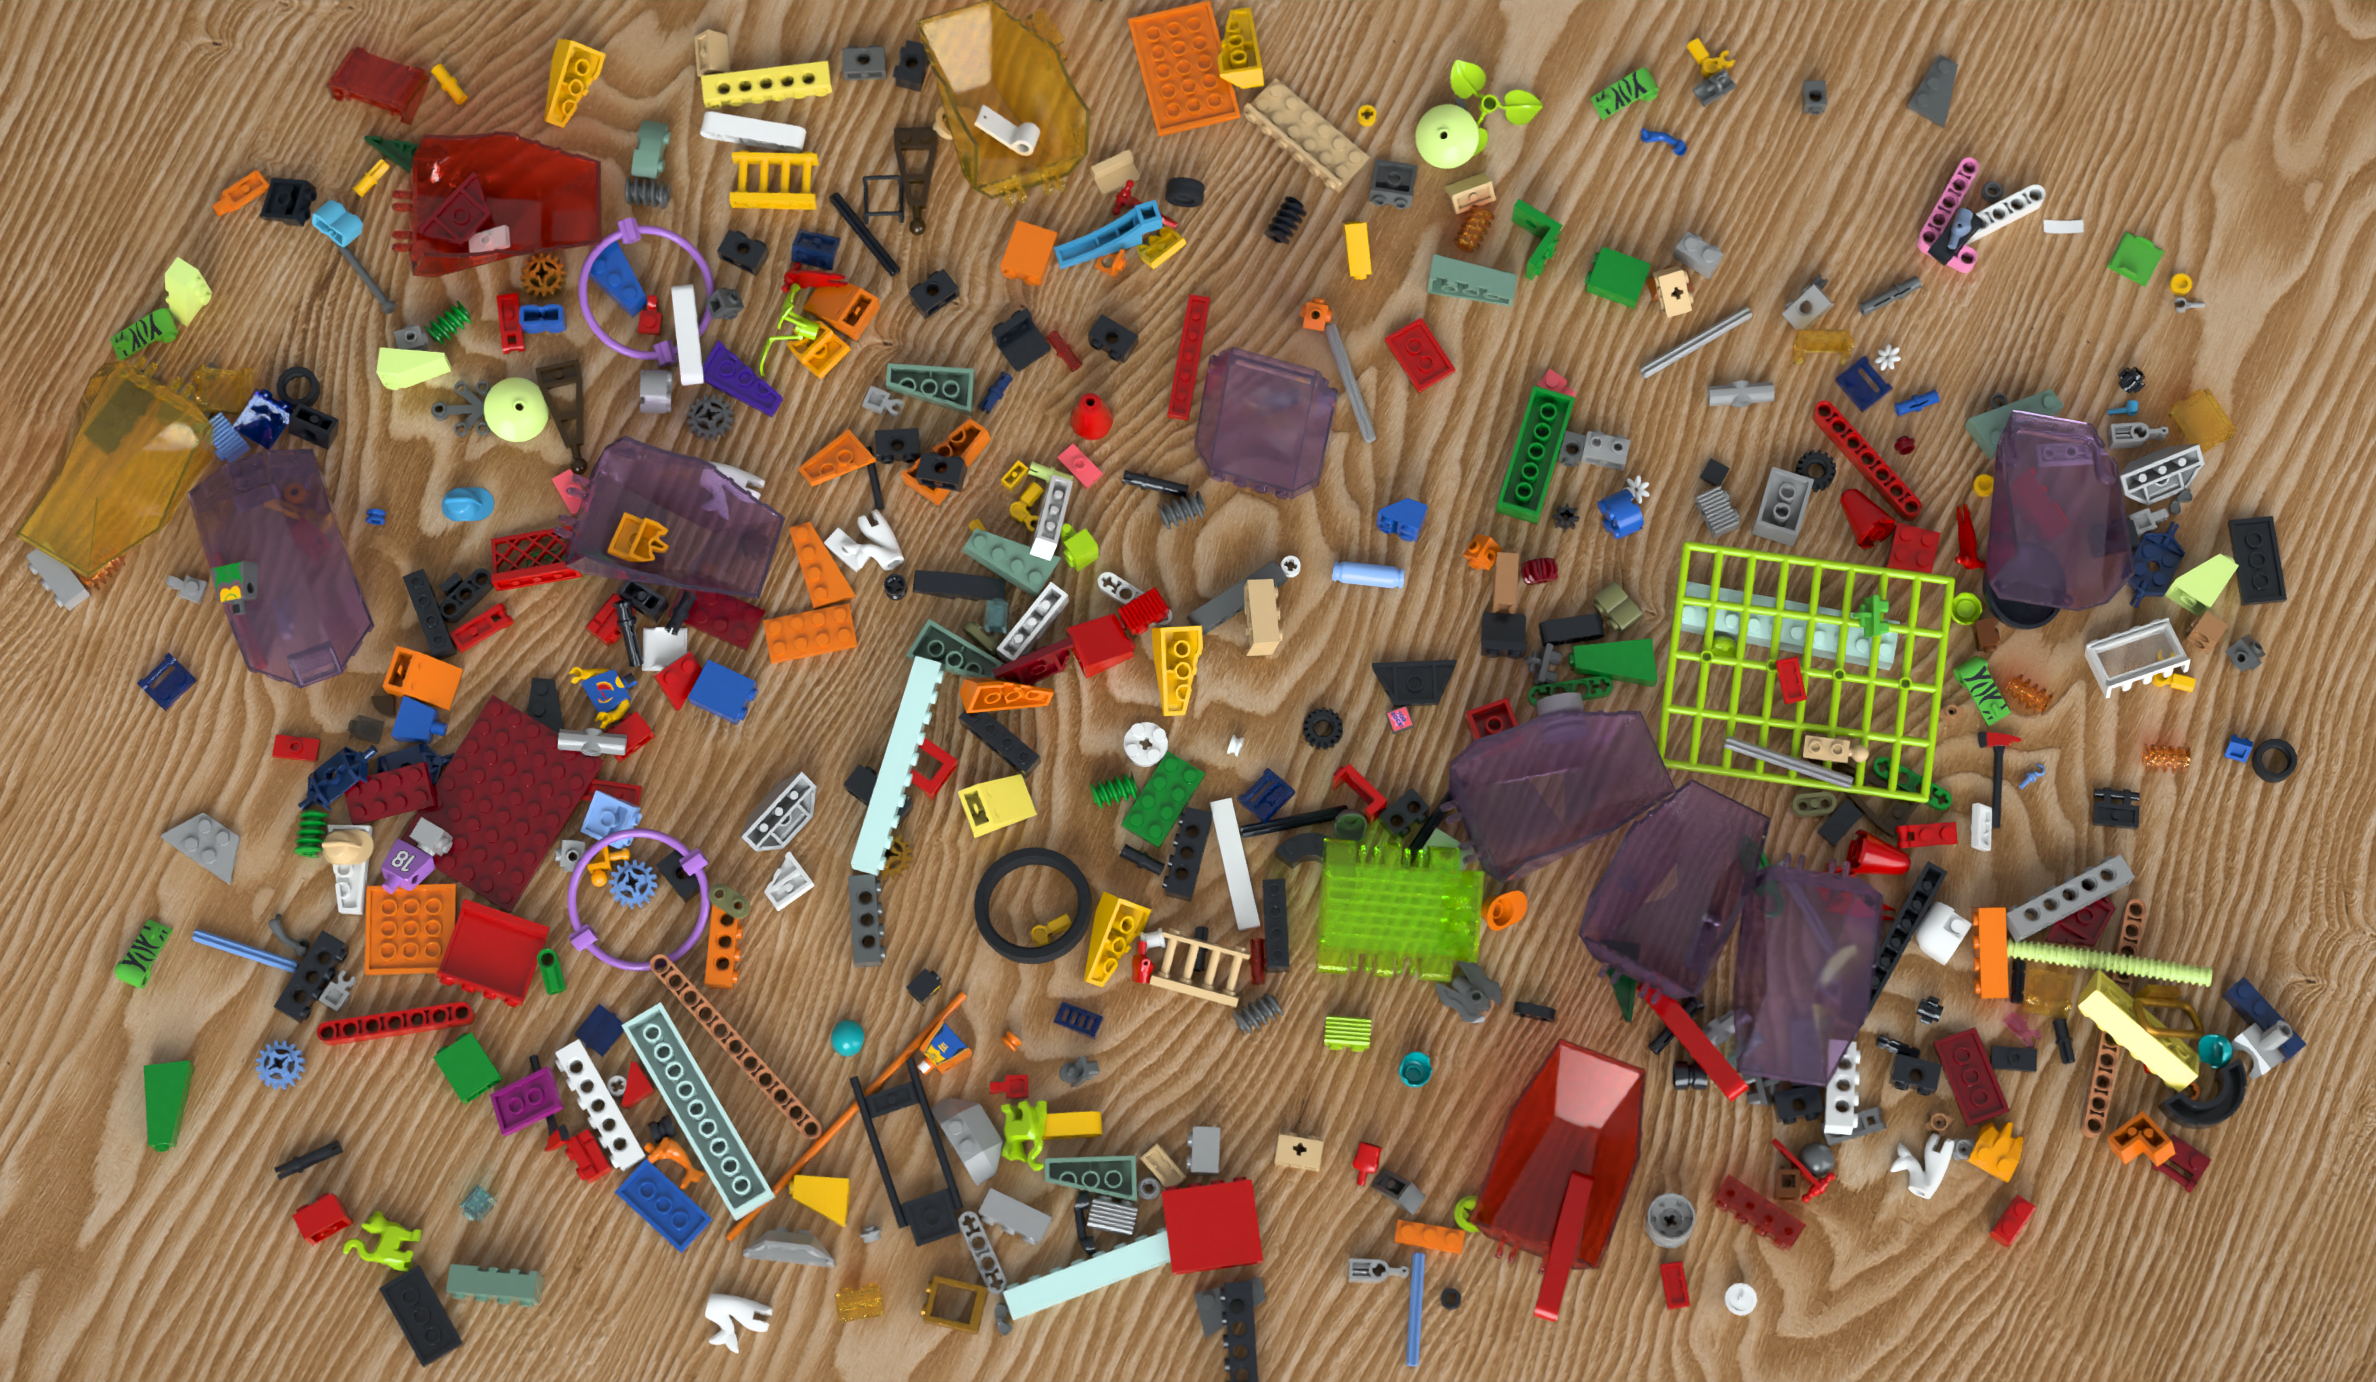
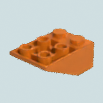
(843, 308)
(422, 678)

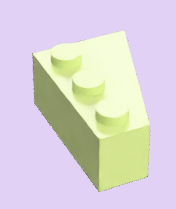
(186, 291)

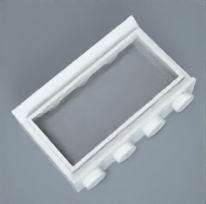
(2135, 655)

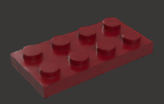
(722, 617)
(390, 794)
(1971, 1077)

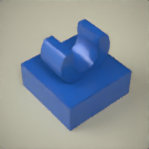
(2238, 748)

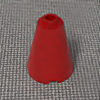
(1091, 417)
(1866, 518)
(1876, 856)

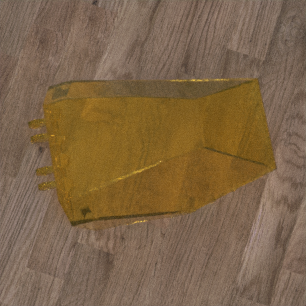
(999, 62)
(118, 468)

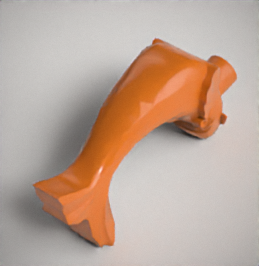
(672, 1150)

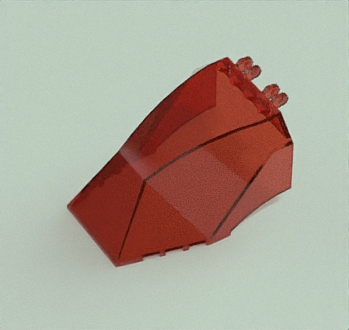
(532, 188)
(1572, 1115)

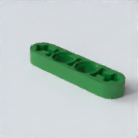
(1569, 686)
(1913, 780)

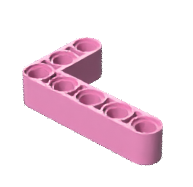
(1945, 215)

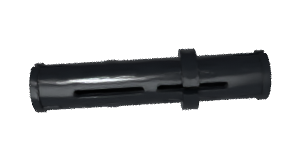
(1153, 483)
(308, 1160)

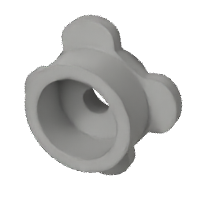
(1959, 1144)
(871, 1233)

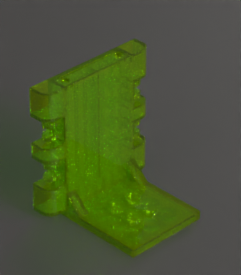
(1397, 910)

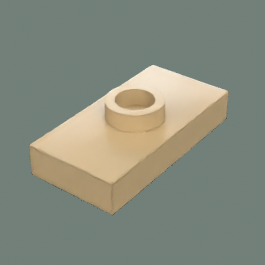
(1162, 1167)

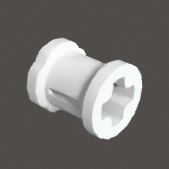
(1153, 939)

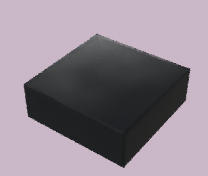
(1714, 473)
(451, 584)

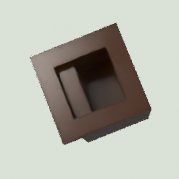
(1986, 635)
(1793, 1176)

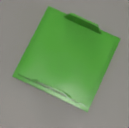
(2135, 258)

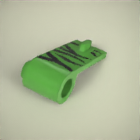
(1624, 92)
(152, 327)
(1983, 690)
(137, 963)

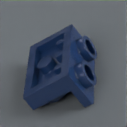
(815, 249)

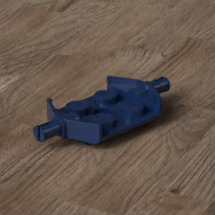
(2163, 551)
(414, 755)
(349, 769)

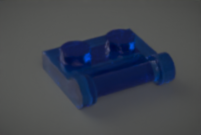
(1858, 389)
(172, 686)
(1270, 800)

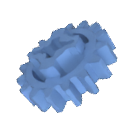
(625, 885)
(273, 1070)

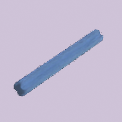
(245, 951)
(1415, 1309)

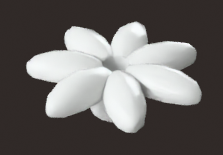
(1888, 357)
(1633, 488)

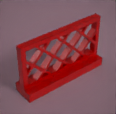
(533, 574)

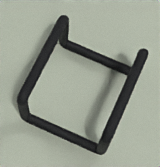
(900, 213)

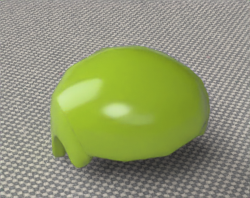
(1966, 608)
(1724, 646)

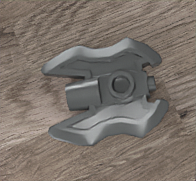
(1472, 994)

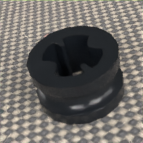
(1457, 1299)

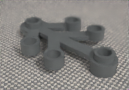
(476, 409)

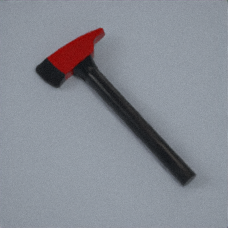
(1999, 743)
(557, 1135)

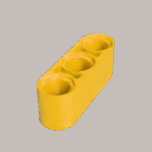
(1073, 1125)

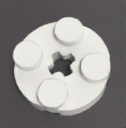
(1135, 750)

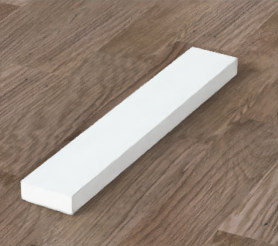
(1234, 864)

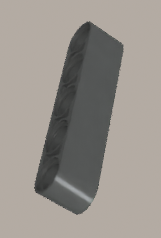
(1232, 600)

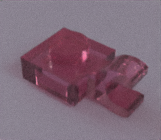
(2018, 1026)

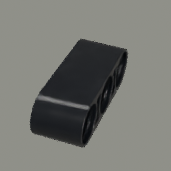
(1940, 249)
(464, 606)
(1571, 629)

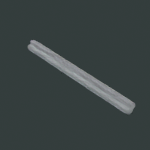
(1695, 342)
(1350, 383)
(1788, 762)

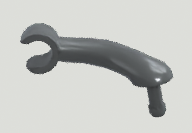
(300, 946)

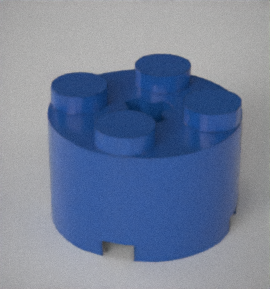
(1620, 514)

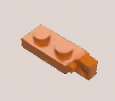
(241, 193)

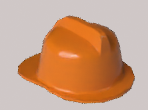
(1504, 909)

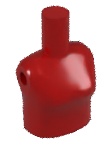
(1141, 965)
(1366, 1160)

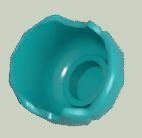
(847, 1037)
(2215, 1050)
(1415, 1069)

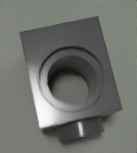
(1816, 89)
(1572, 440)

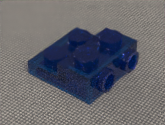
(263, 418)

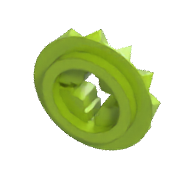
(1461, 1215)

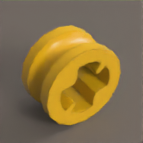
(1366, 122)

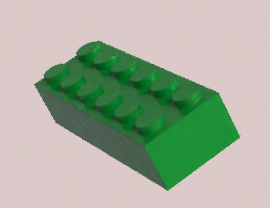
(1535, 454)

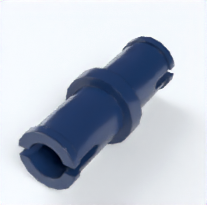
(995, 392)

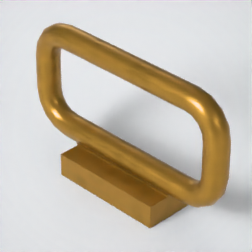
(2165, 997)

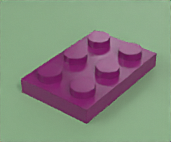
(526, 1101)

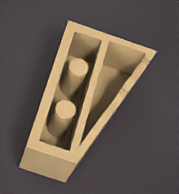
(1262, 617)

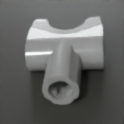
(2263, 1045)

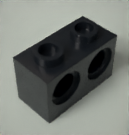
(1400, 811)

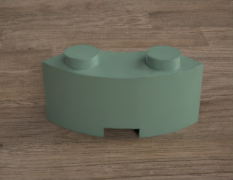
(648, 156)

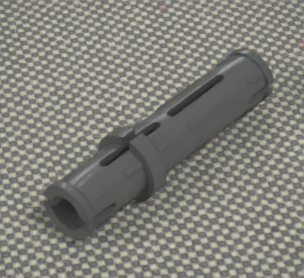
(1898, 291)

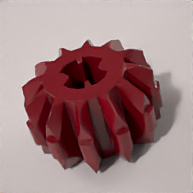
(1539, 571)

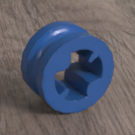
(375, 516)

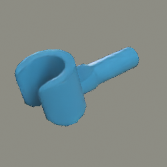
(2130, 409)

